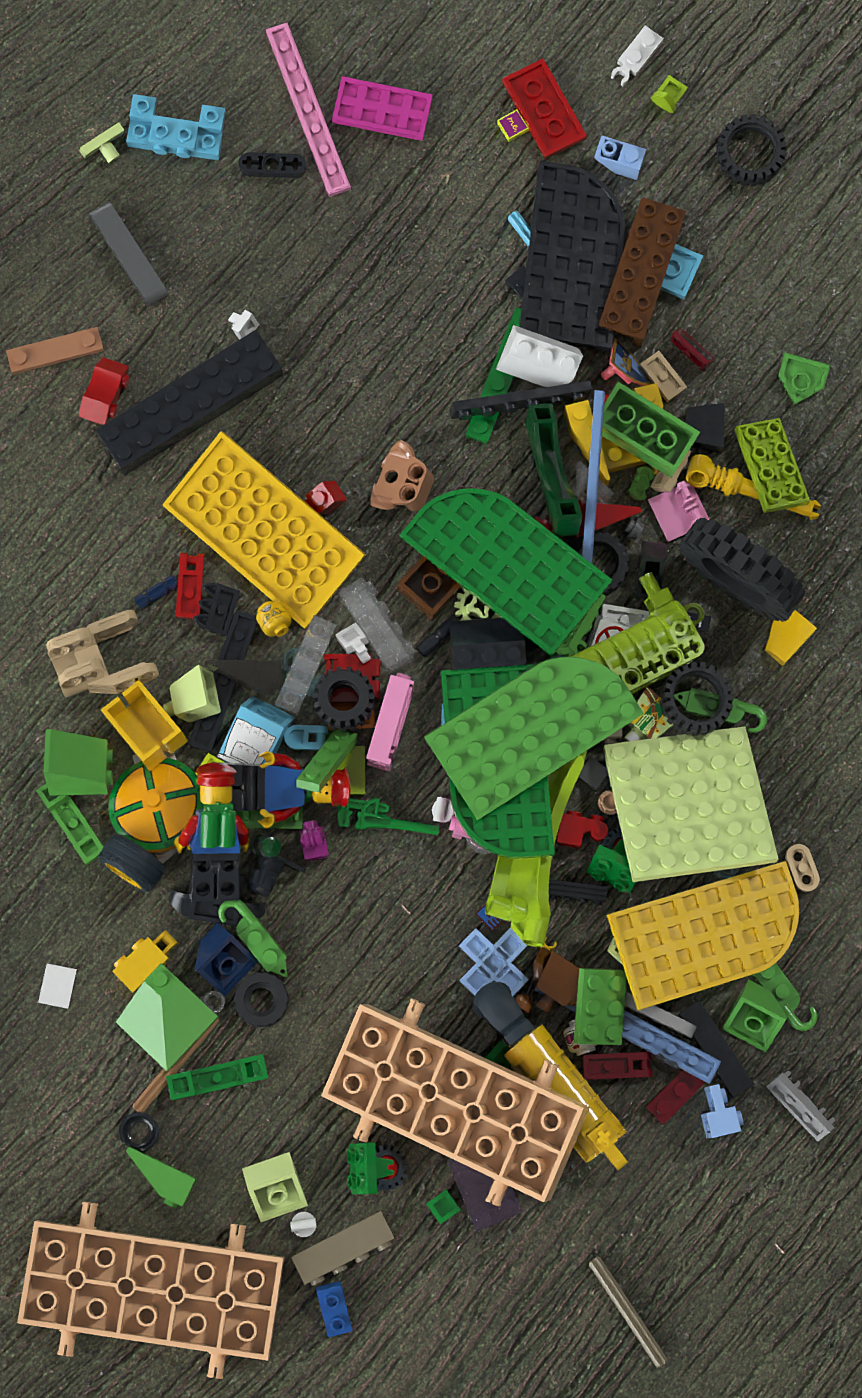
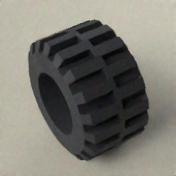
(343, 679)

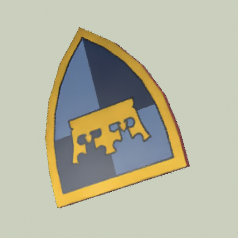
(624, 365)

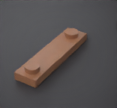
(54, 350)

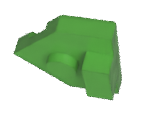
(802, 376)

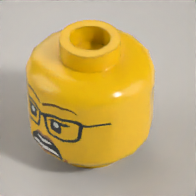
(273, 619)

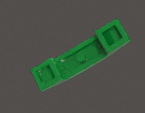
(217, 1077)

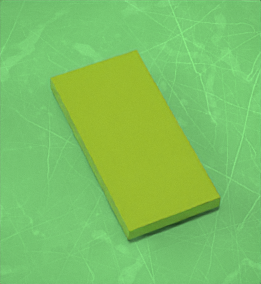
(772, 465)

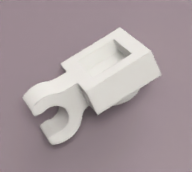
(352, 640)

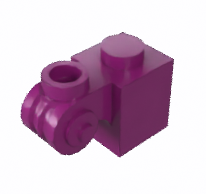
(313, 841)

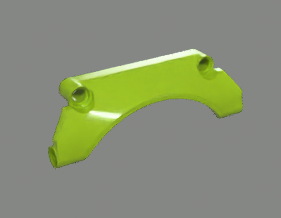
(522, 885)

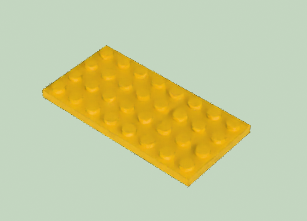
(264, 529)

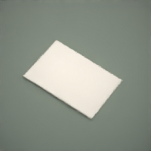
(57, 986)

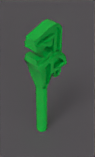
(374, 816)

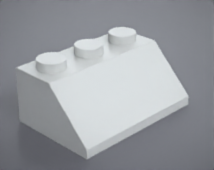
(539, 358)

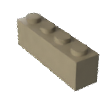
(343, 1247)

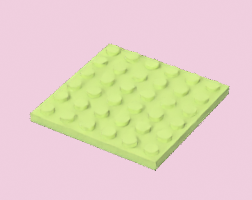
(689, 804)

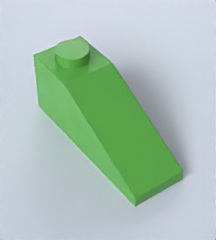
(165, 1179)

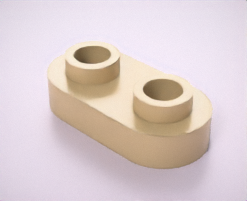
(802, 868)

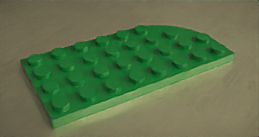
(508, 562)
(524, 822)

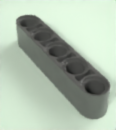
(128, 254)

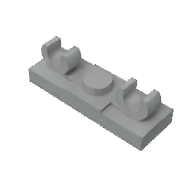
(801, 1106)

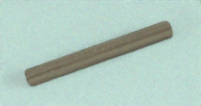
(628, 1311)

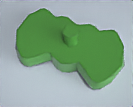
(641, 483)

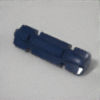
(156, 592)

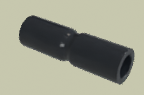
(434, 639)

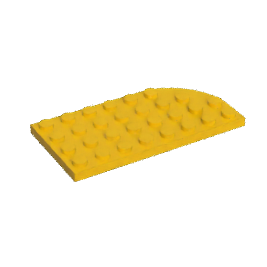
(706, 934)

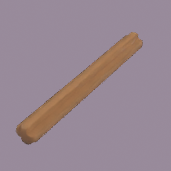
(160, 1080)

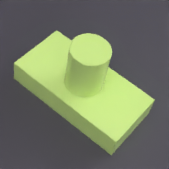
(103, 143)

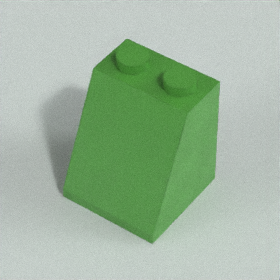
(77, 764)

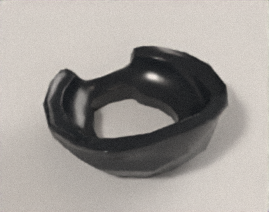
(126, 1125)

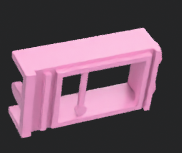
(390, 722)

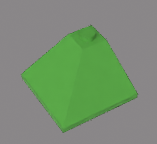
(165, 1017)

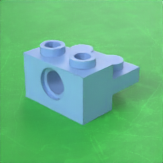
(720, 1120)

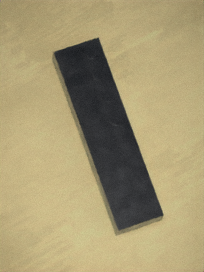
(190, 402)

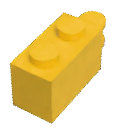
(143, 960)

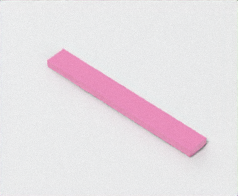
(308, 109)

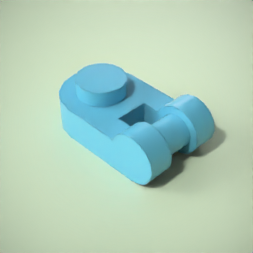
(298, 737)

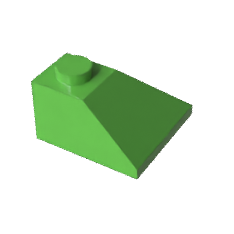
(755, 1016)

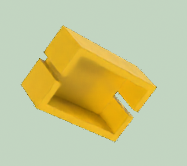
(144, 725)

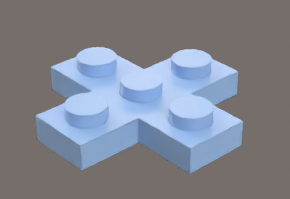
(493, 961)

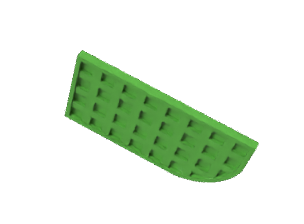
(530, 729)

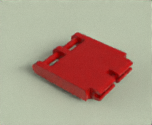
(370, 669)

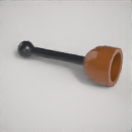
(524, 1000)

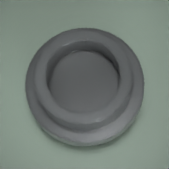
(633, 528)

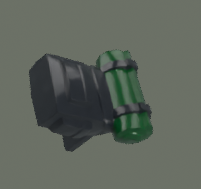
(267, 864)

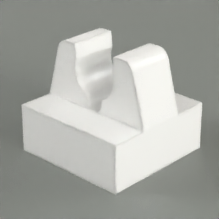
(243, 323)

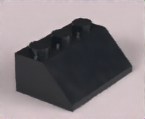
(486, 644)

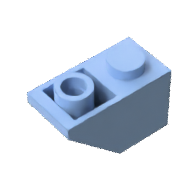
(620, 157)

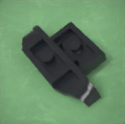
(208, 910)

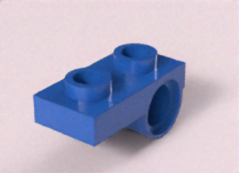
(334, 1308)

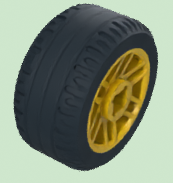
(131, 863)

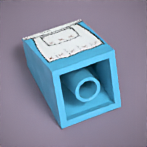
(255, 730)

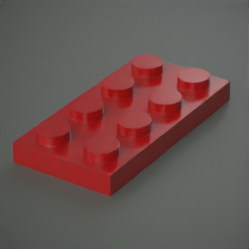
(544, 108)

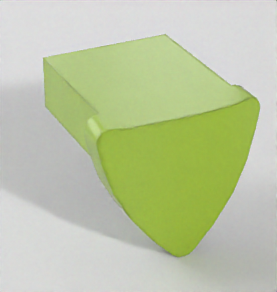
(669, 94)

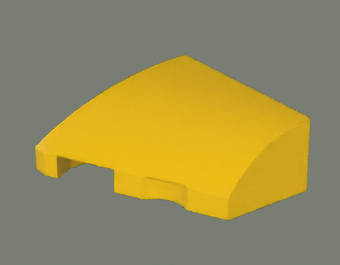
(788, 637)

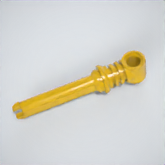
(702, 472)

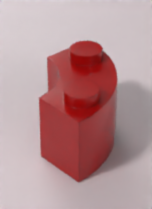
(104, 391)

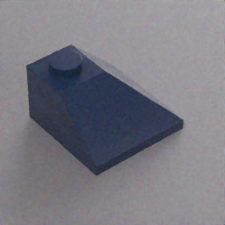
(223, 959)

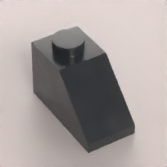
(651, 560)

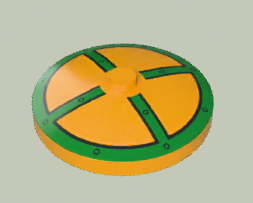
(154, 803)

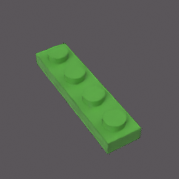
(327, 760)

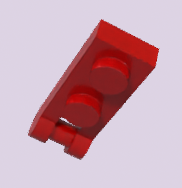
(189, 586)

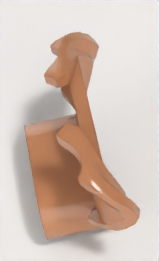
(403, 461)

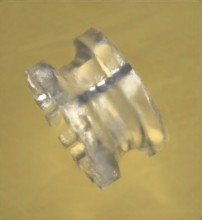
(218, 995)

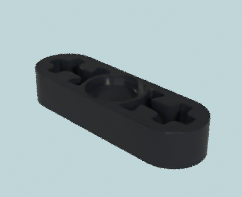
(279, 157)

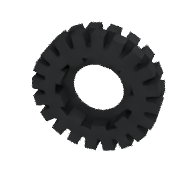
(742, 569)

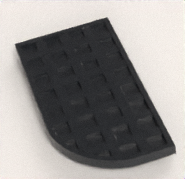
(571, 256)

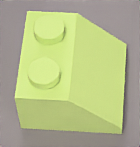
(274, 1187)

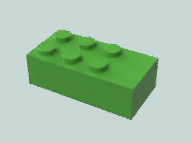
(646, 430)

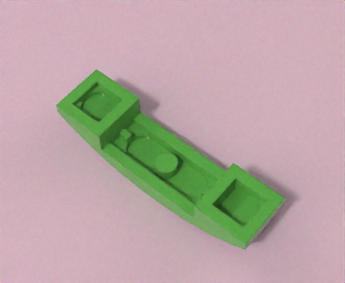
(73, 824)

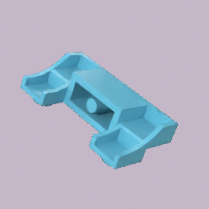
(175, 135)

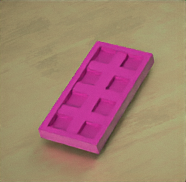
(382, 108)

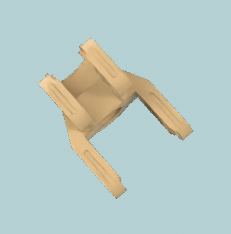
(82, 665)

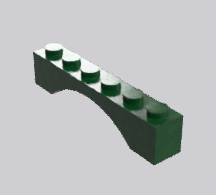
(559, 499)

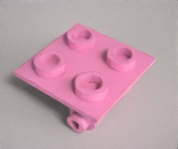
(677, 510)

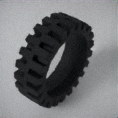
(751, 124)
(714, 678)

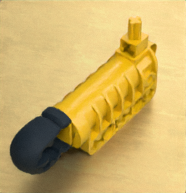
(527, 1057)

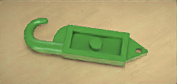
(706, 704)
(257, 938)
(786, 995)

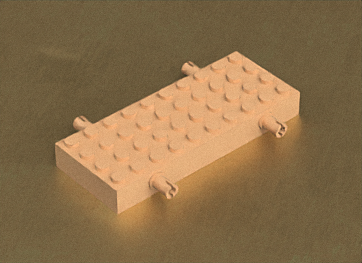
(455, 1102)
(151, 1290)

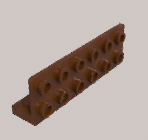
(642, 269)

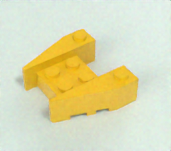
(612, 457)

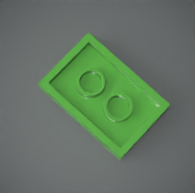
(600, 1006)

